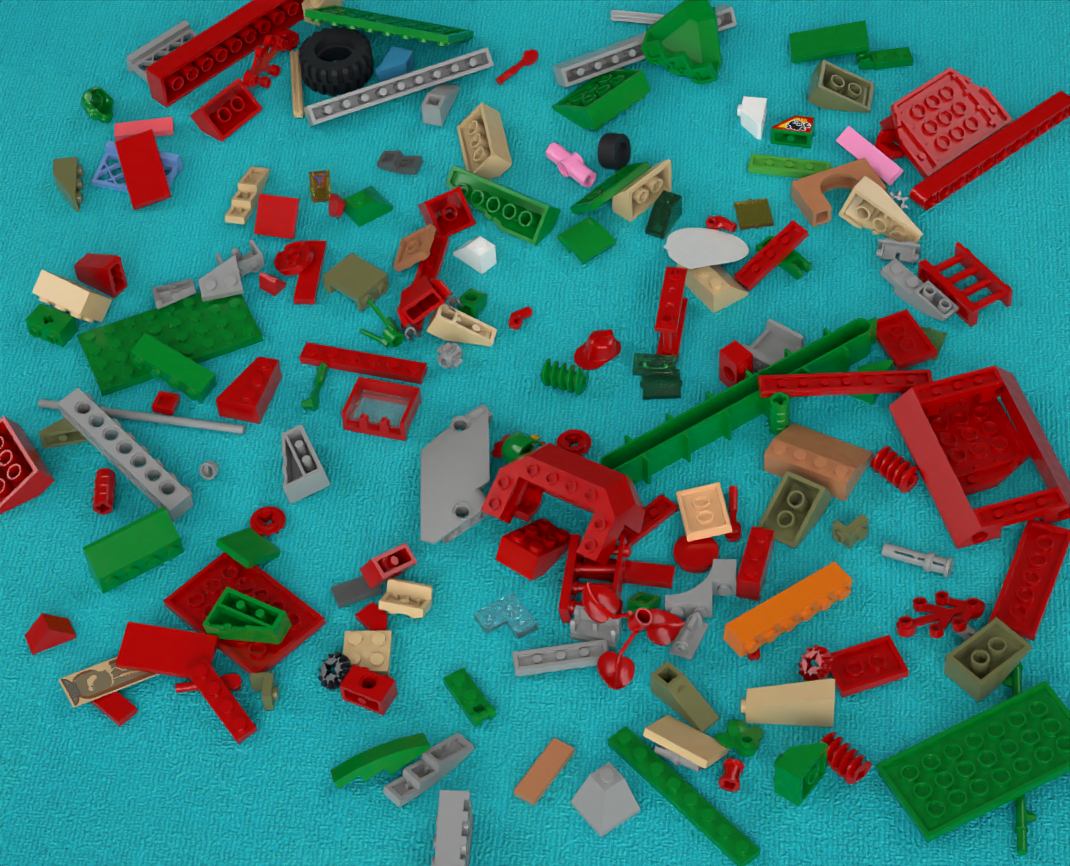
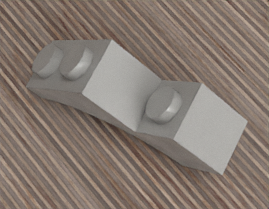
(700, 599)

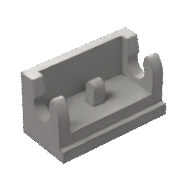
(586, 629)

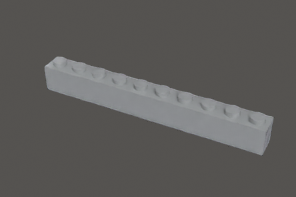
(619, 54)
(398, 86)

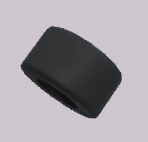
(614, 151)

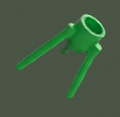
(391, 333)

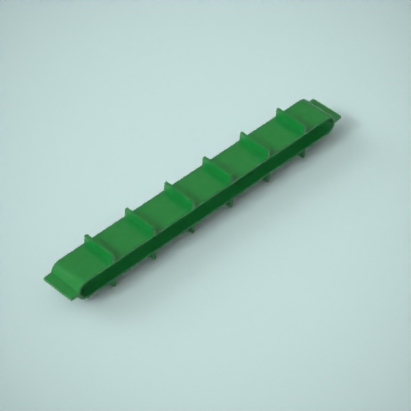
(737, 404)

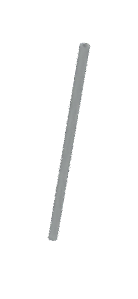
(156, 418)

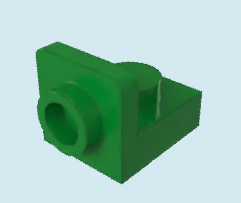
(643, 600)

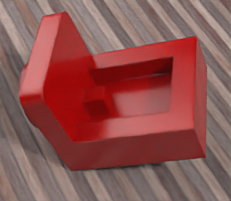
(886, 146)
(529, 503)

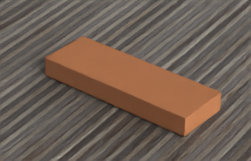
(544, 771)

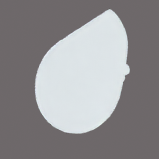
(704, 247)

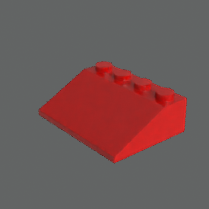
(21, 468)

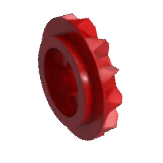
(292, 38)
(572, 437)
(264, 515)
(823, 659)

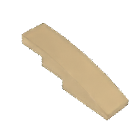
(247, 195)

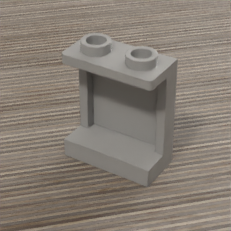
(771, 345)

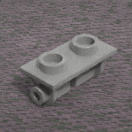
(908, 250)
(689, 636)

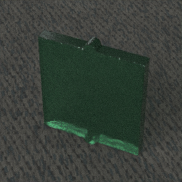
(661, 387)

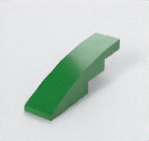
(386, 756)

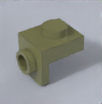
(850, 534)
(266, 683)

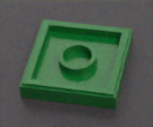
(248, 547)

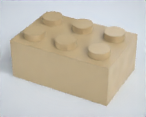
(71, 297)

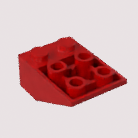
(533, 548)

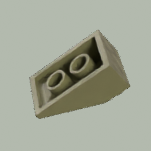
(839, 89)
(795, 509)
(986, 659)

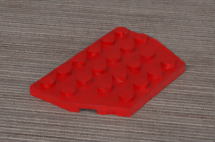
(945, 120)
(978, 442)

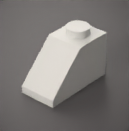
(753, 115)
(477, 254)

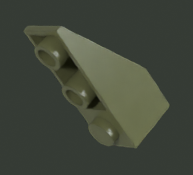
(68, 179)
(680, 695)

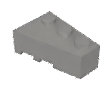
(301, 466)

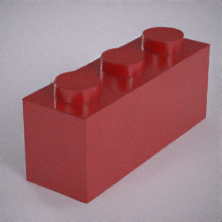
(755, 563)

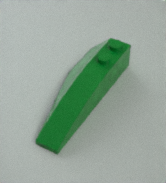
(506, 207)

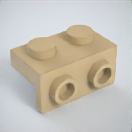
(406, 598)

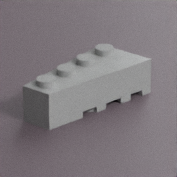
(453, 828)

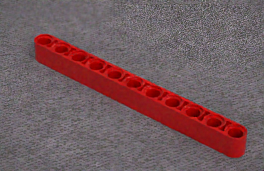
(991, 151)

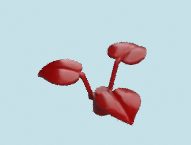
(661, 629)

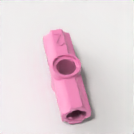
(570, 165)

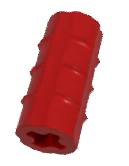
(104, 491)

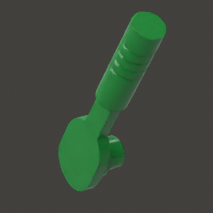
(314, 400)

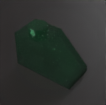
(664, 214)

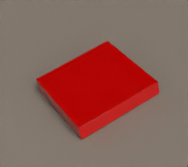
(277, 216)

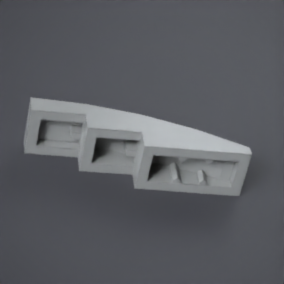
(429, 770)

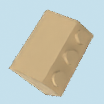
(643, 191)
(714, 286)

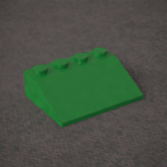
(603, 98)

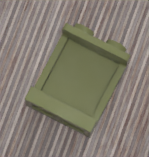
(357, 280)

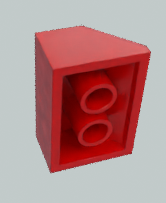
(226, 111)

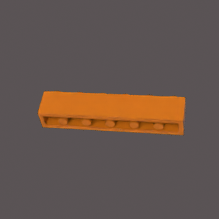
(787, 609)

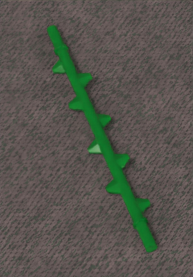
(1023, 816)

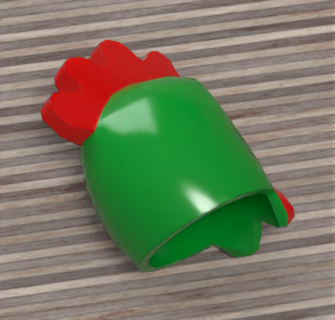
(515, 445)

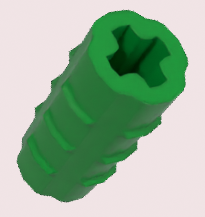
(779, 412)

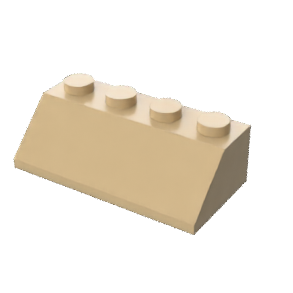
(484, 142)

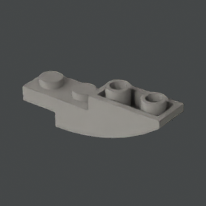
(920, 295)

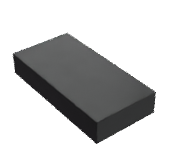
(353, 592)

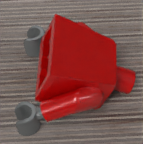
(420, 300)

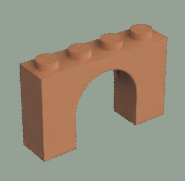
(809, 190)

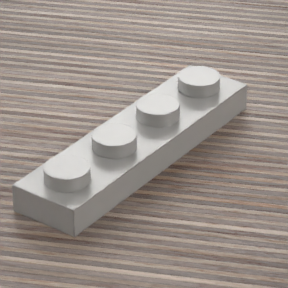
(558, 657)

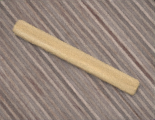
(296, 81)

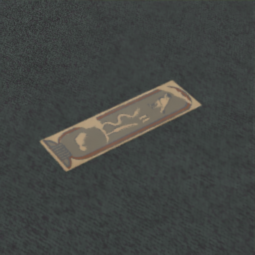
(99, 681)

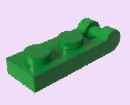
(469, 697)

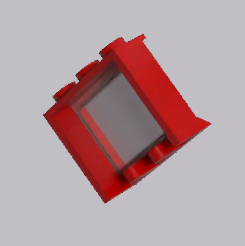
(381, 408)

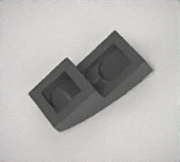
(395, 162)

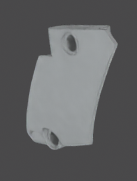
(453, 477)

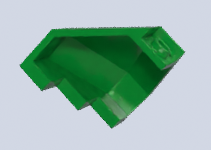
(686, 42)

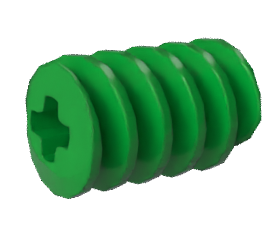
(564, 378)

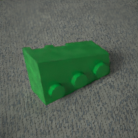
(246, 619)

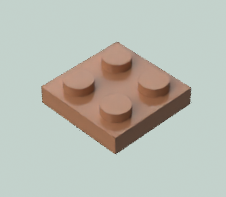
(414, 248)

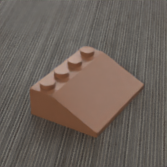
(818, 459)

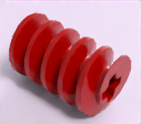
(895, 469)
(845, 761)

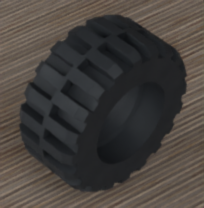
(339, 76)

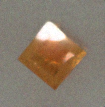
(320, 186)

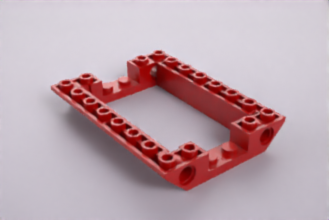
(984, 523)

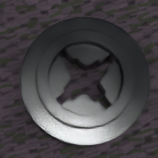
(342, 667)

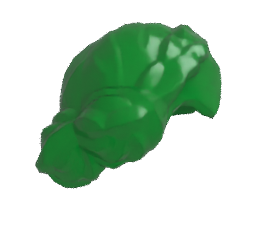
(100, 107)

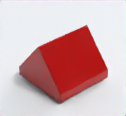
(271, 283)

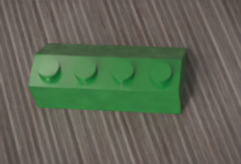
(132, 550)

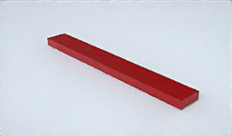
(842, 383)

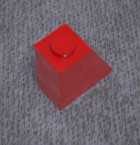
(102, 273)

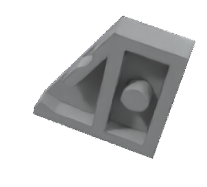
(221, 281)

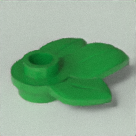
(741, 737)

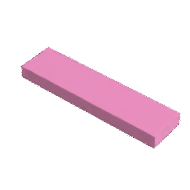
(861, 148)

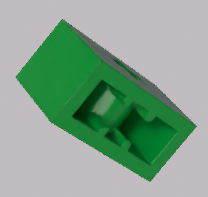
(51, 325)

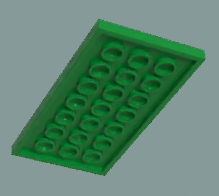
(389, 25)
(188, 326)
(981, 762)

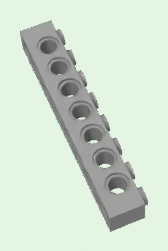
(72, 410)

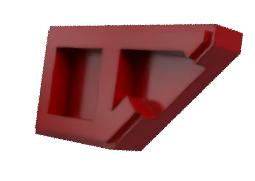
(372, 618)

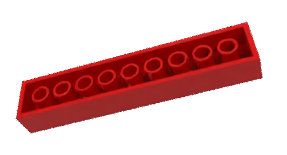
(219, 47)

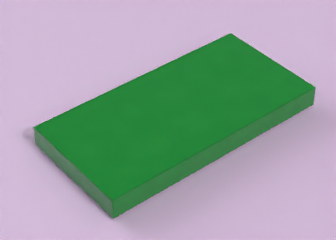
(829, 42)
(610, 187)

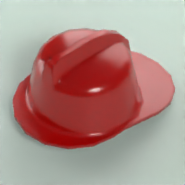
(597, 350)

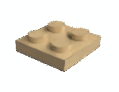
(369, 650)

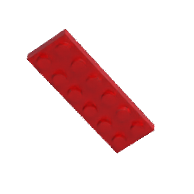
(1031, 577)

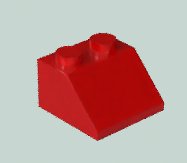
(447, 212)

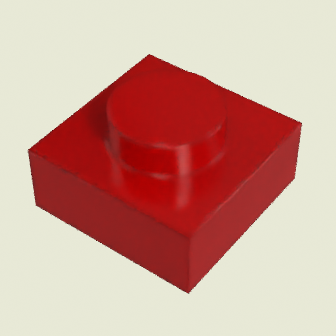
(165, 403)

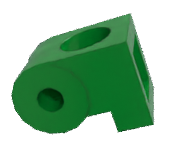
(473, 302)

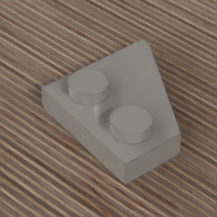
(173, 292)

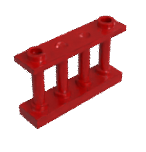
(986, 278)
(671, 311)
(575, 568)

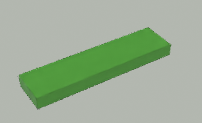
(785, 166)

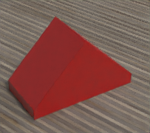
(49, 632)

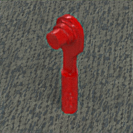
(528, 58)
(735, 535)
(232, 682)

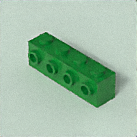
(173, 368)

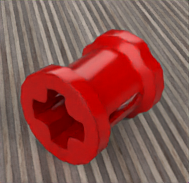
(731, 775)

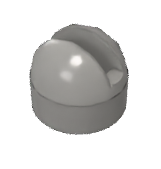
(206, 469)

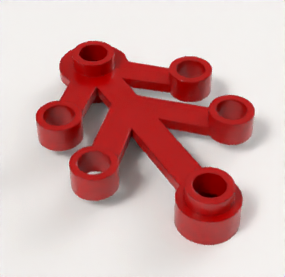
(251, 77)
(969, 609)

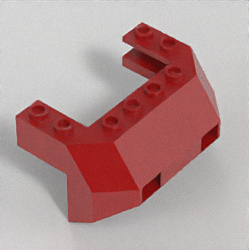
(578, 482)

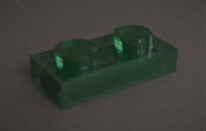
(655, 365)

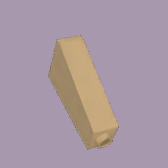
(791, 704)

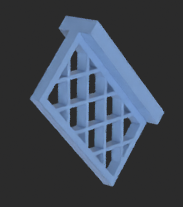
(170, 161)

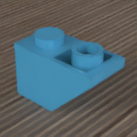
(395, 63)

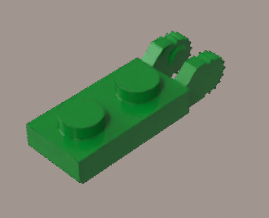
(884, 58)
(789, 261)

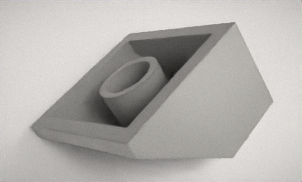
(605, 800)

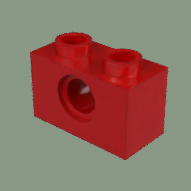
(733, 363)
(388, 565)
(368, 689)

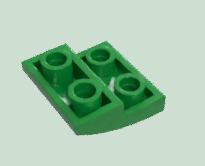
(586, 240)

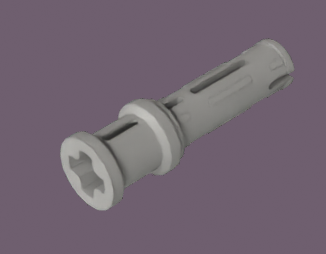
(928, 564)

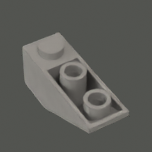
(438, 103)

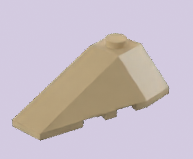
(874, 209)

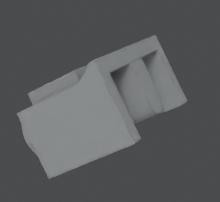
(247, 263)

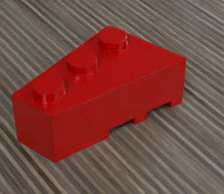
(251, 391)

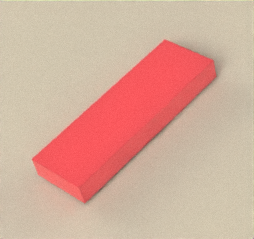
(160, 127)

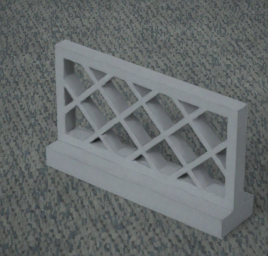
(158, 47)

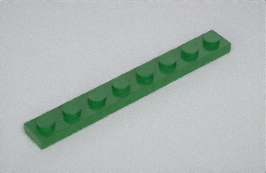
(683, 797)

